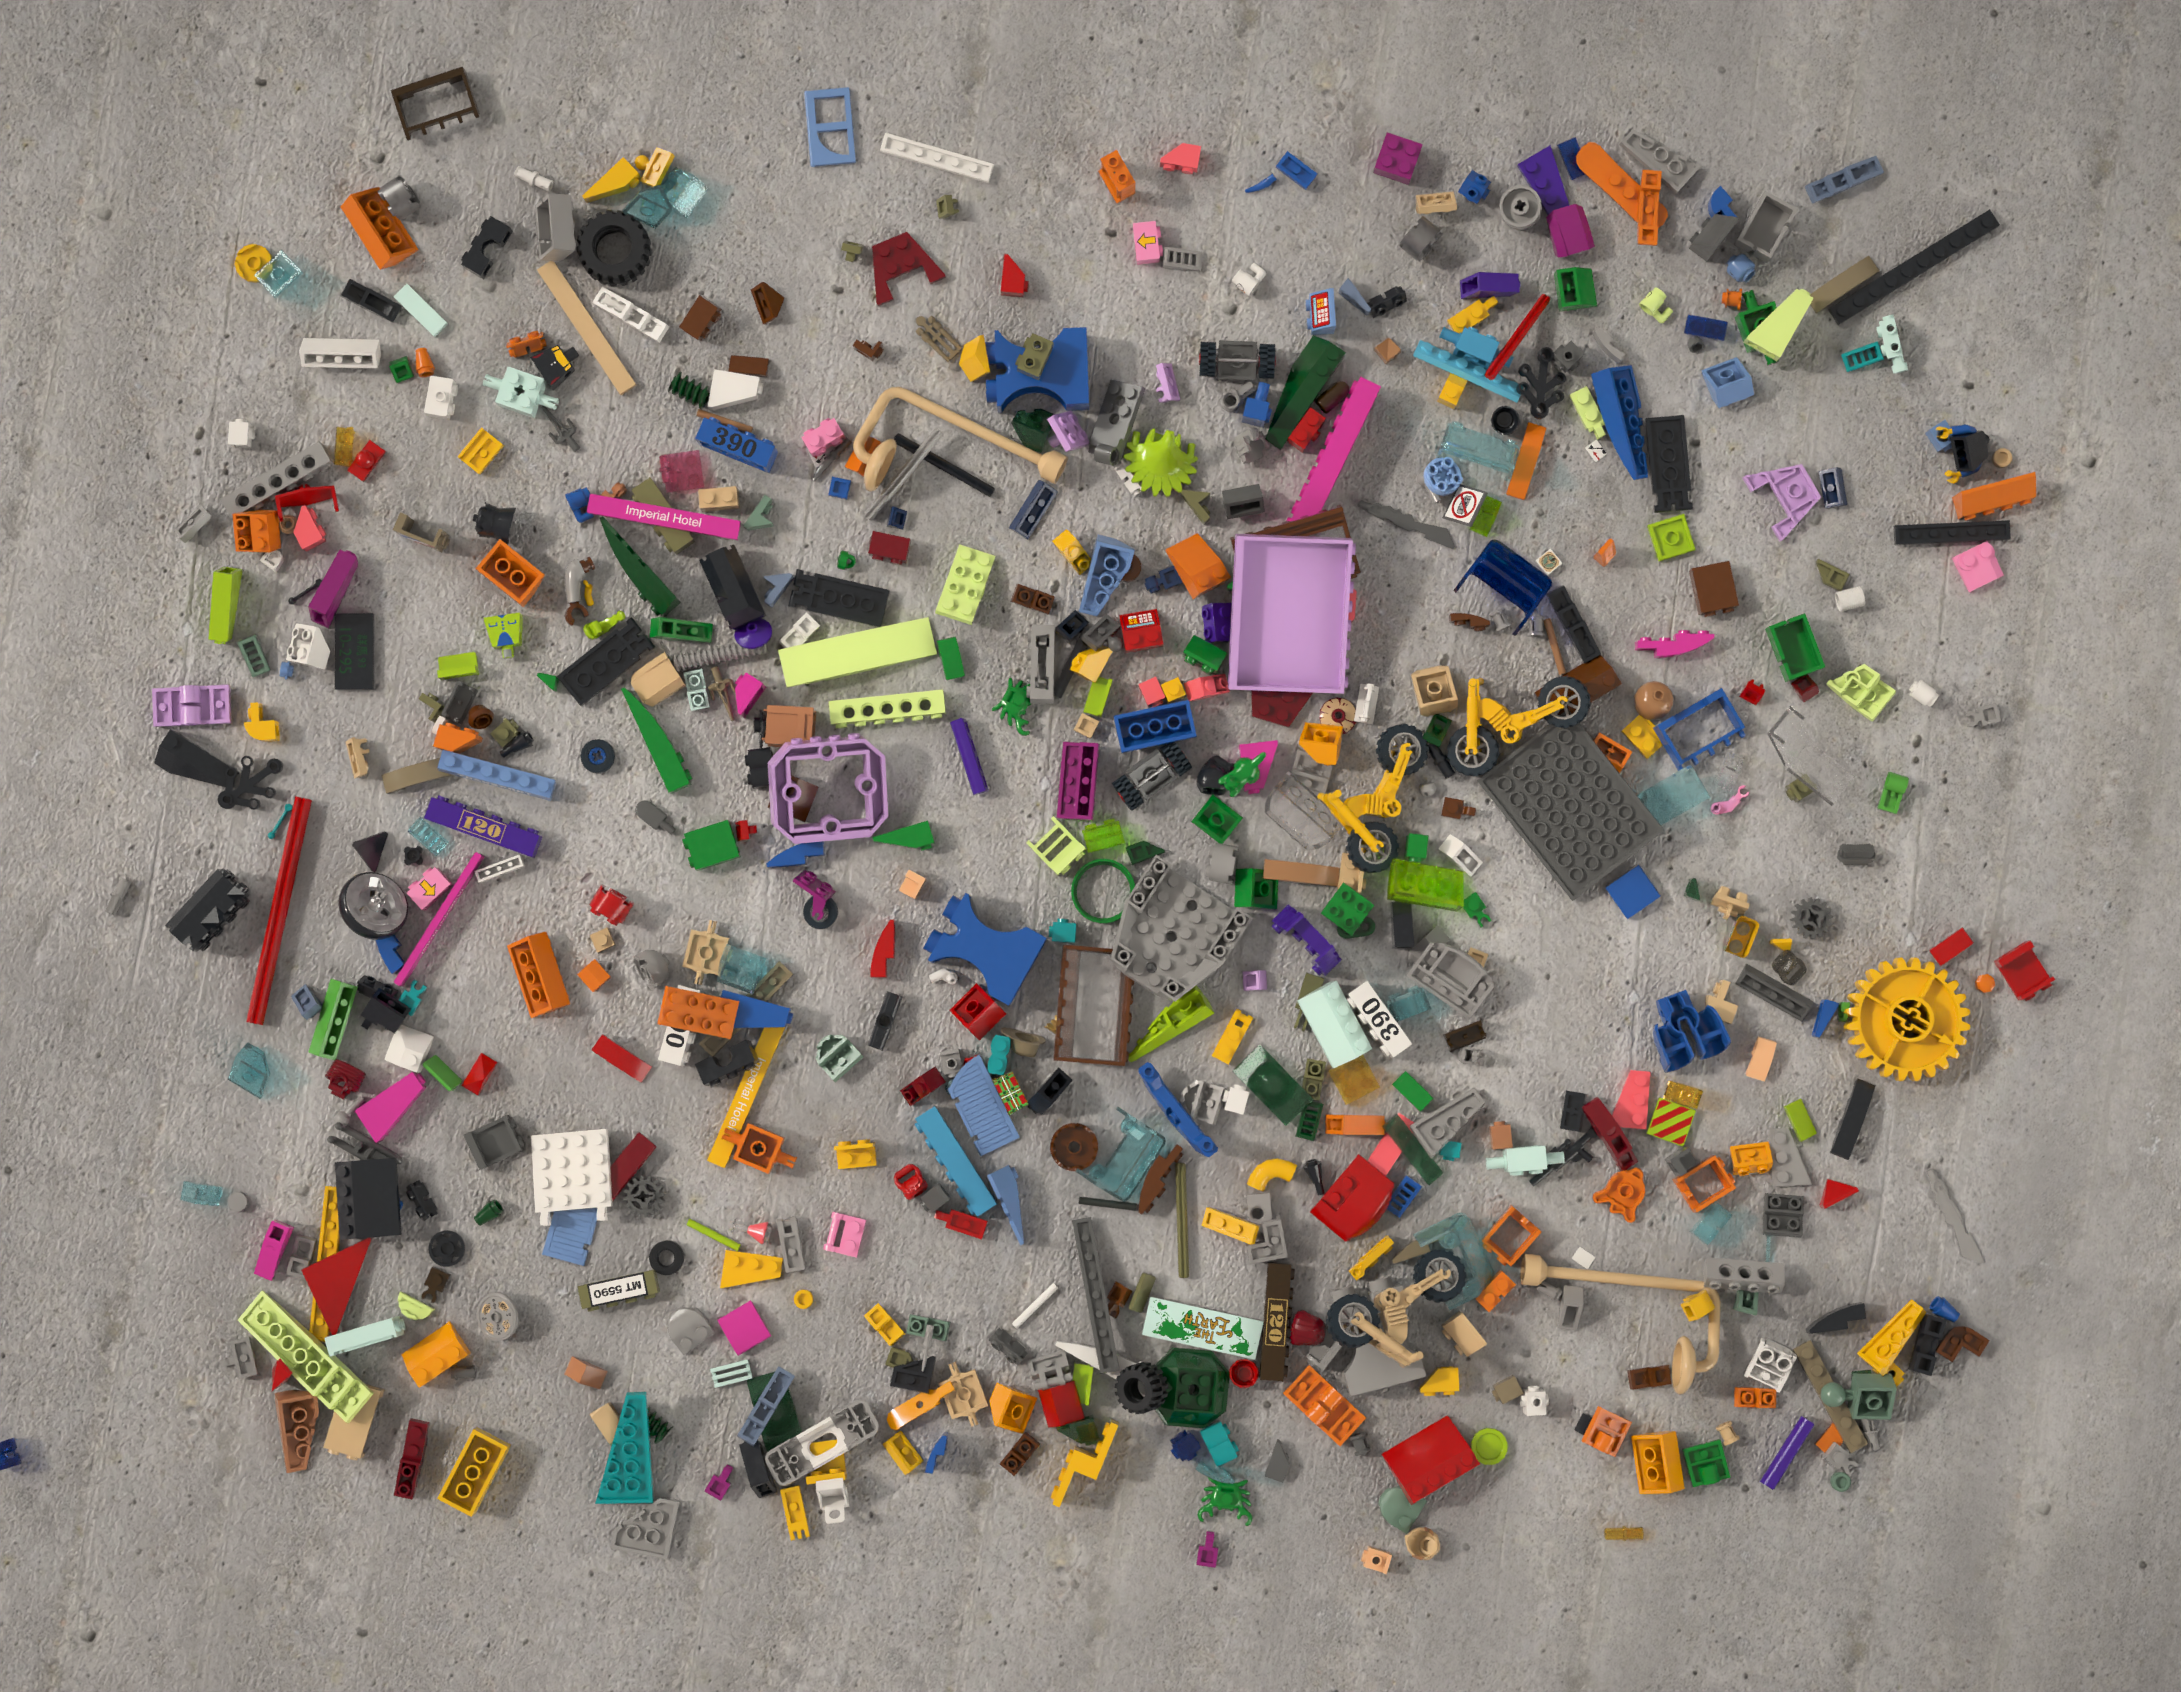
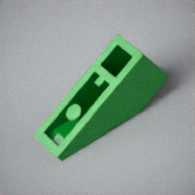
(680, 630)
(913, 837)

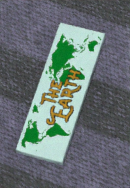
(1202, 1328)

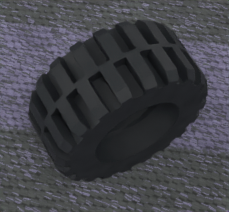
(599, 228)

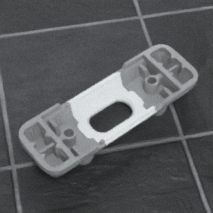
(793, 1457)

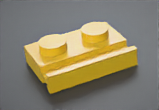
(480, 451)
(1642, 736)

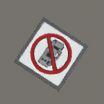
(1465, 505)

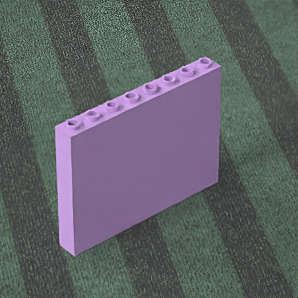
(1290, 613)

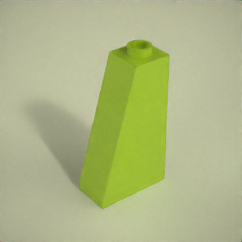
(224, 603)

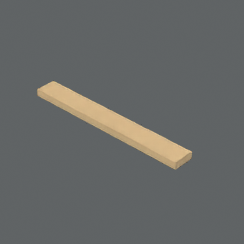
(586, 327)

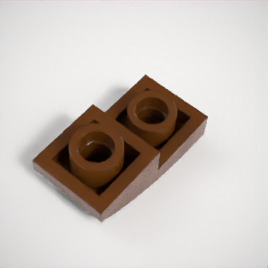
(1032, 599)
(1475, 622)
(1019, 1453)

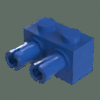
(1257, 409)

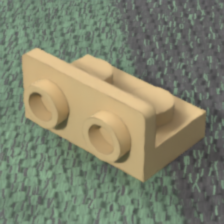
(1435, 203)
(1351, 875)

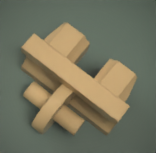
(1730, 905)

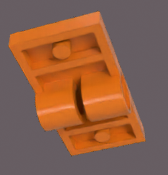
(698, 1012)
(1324, 1405)

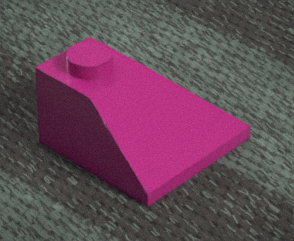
(747, 693)

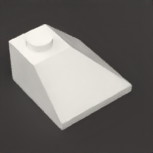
(409, 1048)

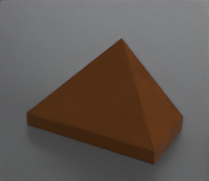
(767, 302)

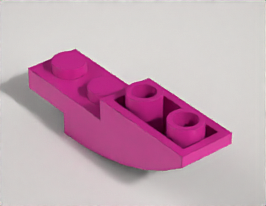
(1682, 643)

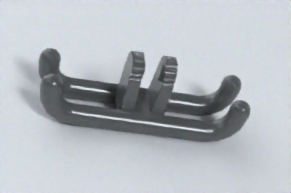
(364, 1148)

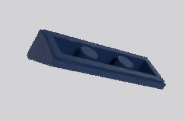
(1033, 509)

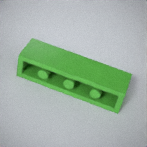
(333, 1019)

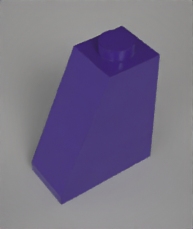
(1489, 285)

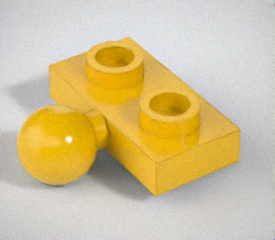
(655, 168)

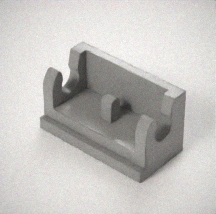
(1323, 1353)

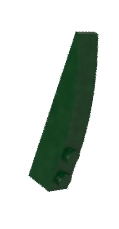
(1303, 386)
(645, 580)

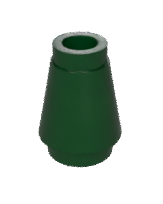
(489, 1212)

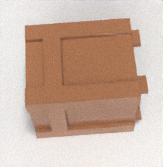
(788, 723)

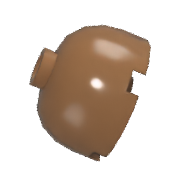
(1653, 700)

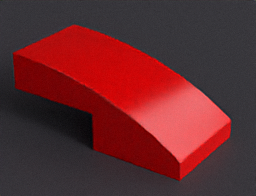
(1951, 946)

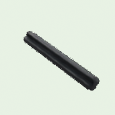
(1066, 673)

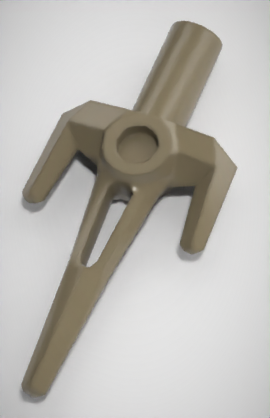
(721, 686)

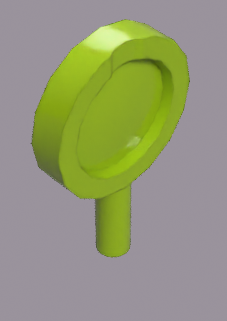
(1489, 1446)

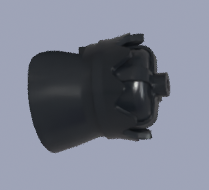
(494, 522)

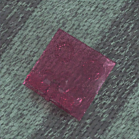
(681, 471)

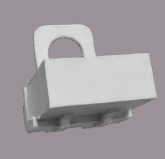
(832, 1496)

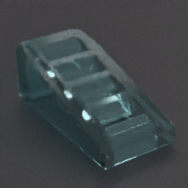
(416, 824)

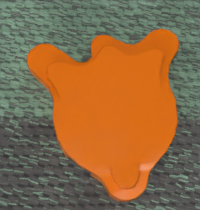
(1624, 1192)

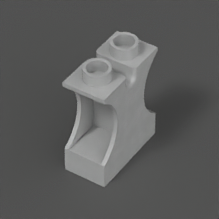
(1368, 1366)

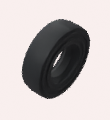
(662, 1269)

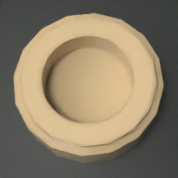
(2002, 458)

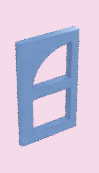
(818, 153)

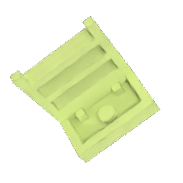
(1062, 861)

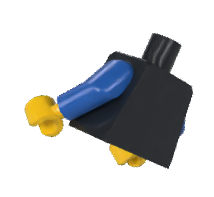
(1968, 449)

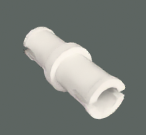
(533, 178)

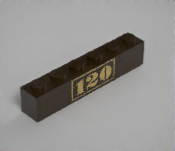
(1275, 1321)

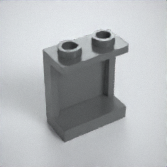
(494, 1142)

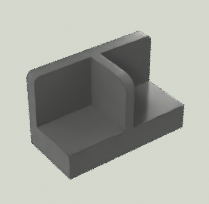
(1680, 1161)

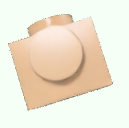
(1382, 1565)

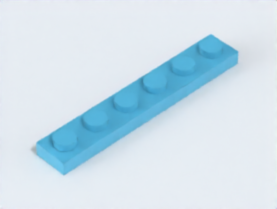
(1466, 370)

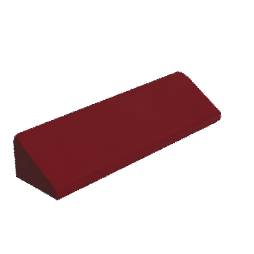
(629, 1162)

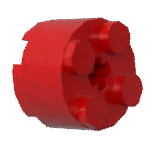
(611, 905)

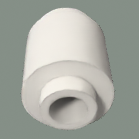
(1923, 693)

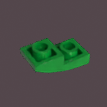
(950, 658)

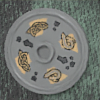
(497, 1316)

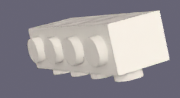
(340, 353)

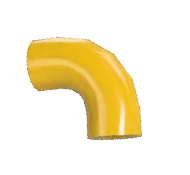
(1271, 1169)

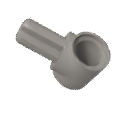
(1238, 395)

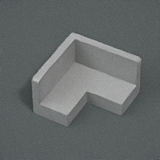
(1272, 1247)

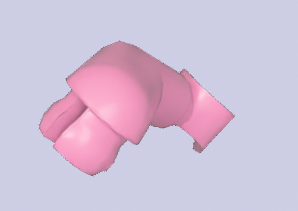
(1728, 806)

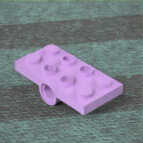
(191, 705)

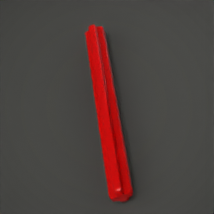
(1517, 337)

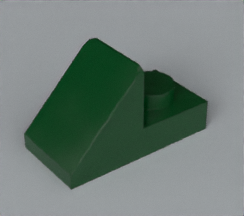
(1437, 729)

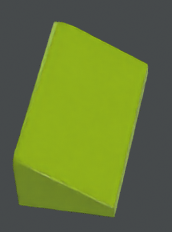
(1800, 1120)

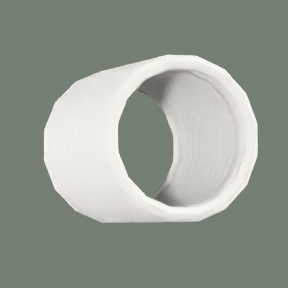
(1850, 599)

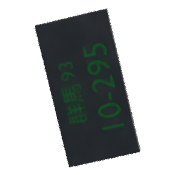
(354, 651)

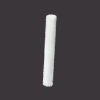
(1034, 1306)

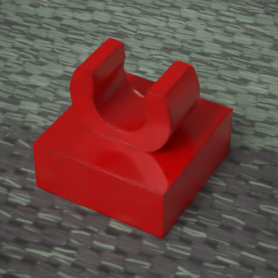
(1752, 692)
(743, 830)

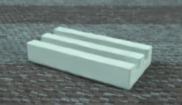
(715, 1377)

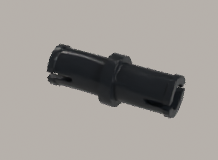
(1441, 761)

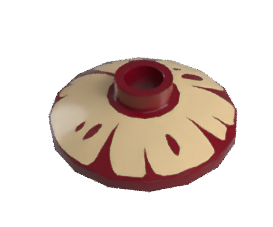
(1341, 705)

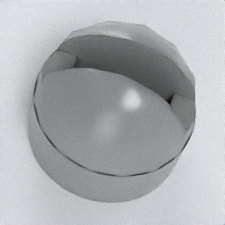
(1427, 788)

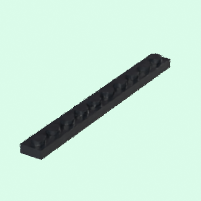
(1913, 267)

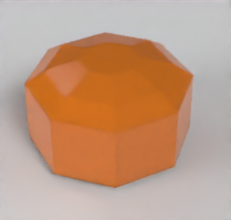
(1985, 983)

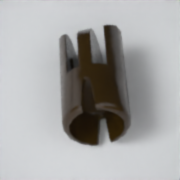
(1332, 396)

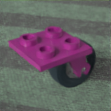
(820, 909)

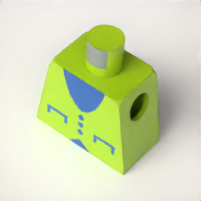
(505, 632)

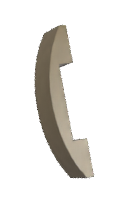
(1843, 283)
(412, 775)

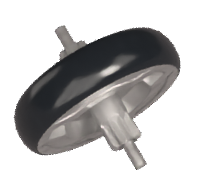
(369, 921)

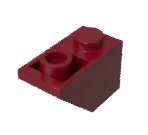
(922, 1086)

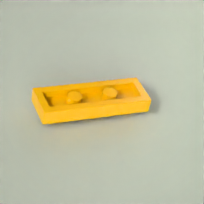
(1230, 1225)

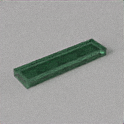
(1412, 1149)

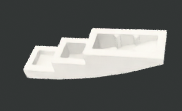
(630, 314)

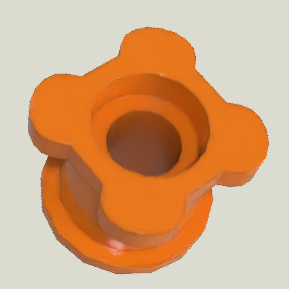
(1732, 298)

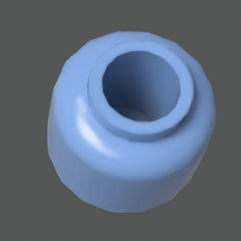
(1740, 268)

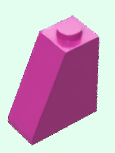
(1251, 751)

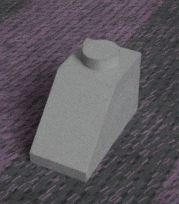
(1570, 1308)

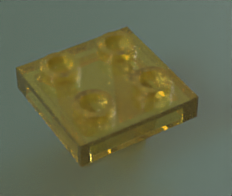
(1354, 1079)

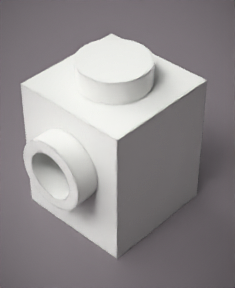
(240, 434)

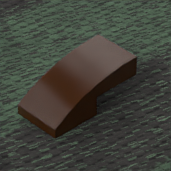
(1649, 1377)

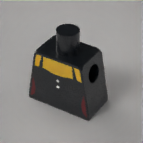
(555, 364)

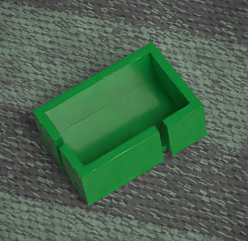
(1795, 647)

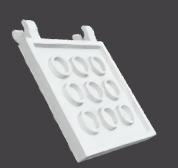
(571, 1173)

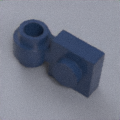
(1168, 577)

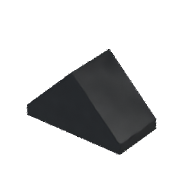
(1071, 626)

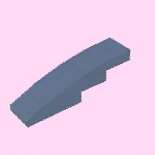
(1844, 179)
(766, 1406)

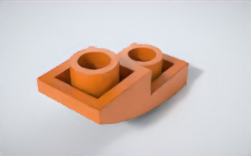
(1754, 1397)

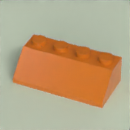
(378, 228)
(1995, 496)
(538, 974)

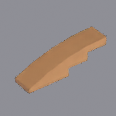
(1301, 873)

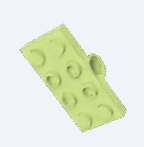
(965, 584)

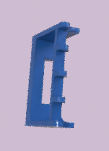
(1729, 710)

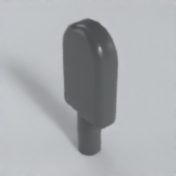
(653, 816)

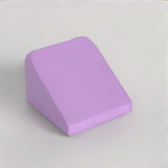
(1254, 980)

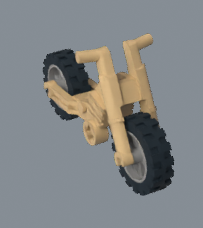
(1393, 1311)

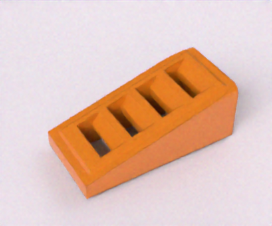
(1605, 553)

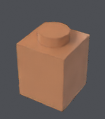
(1500, 1135)

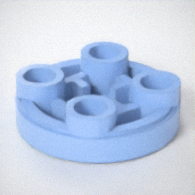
(1442, 476)

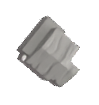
(1250, 445)

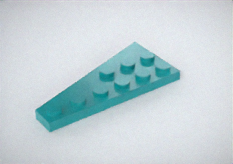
(629, 1463)

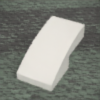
(801, 632)

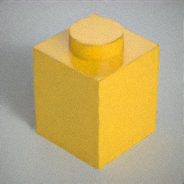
(1173, 690)

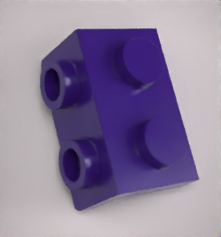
(1217, 622)

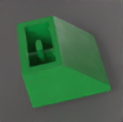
(1575, 288)
(1204, 655)

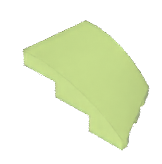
(1863, 691)

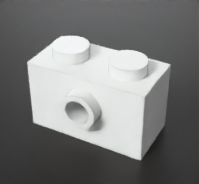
(440, 397)
(1235, 1099)

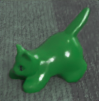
(1244, 772)

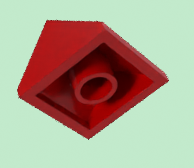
(1061, 1404)

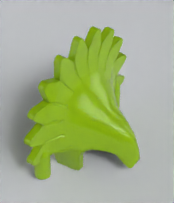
(1160, 462)

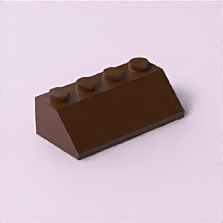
(1595, 675)

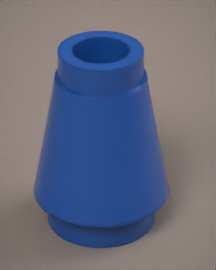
(1944, 1309)

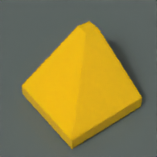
(1782, 944)

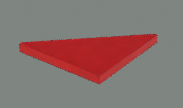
(334, 1279)

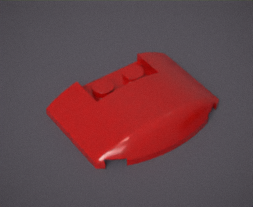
(1355, 1200)

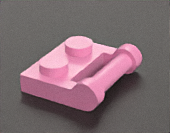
(851, 1235)

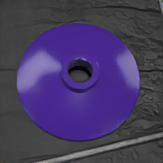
(754, 634)

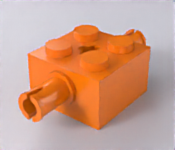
(748, 1154)

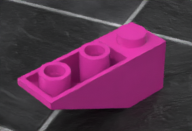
(273, 1249)

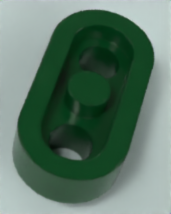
(1359, 932)

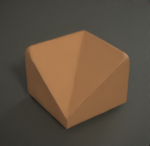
(1387, 350)

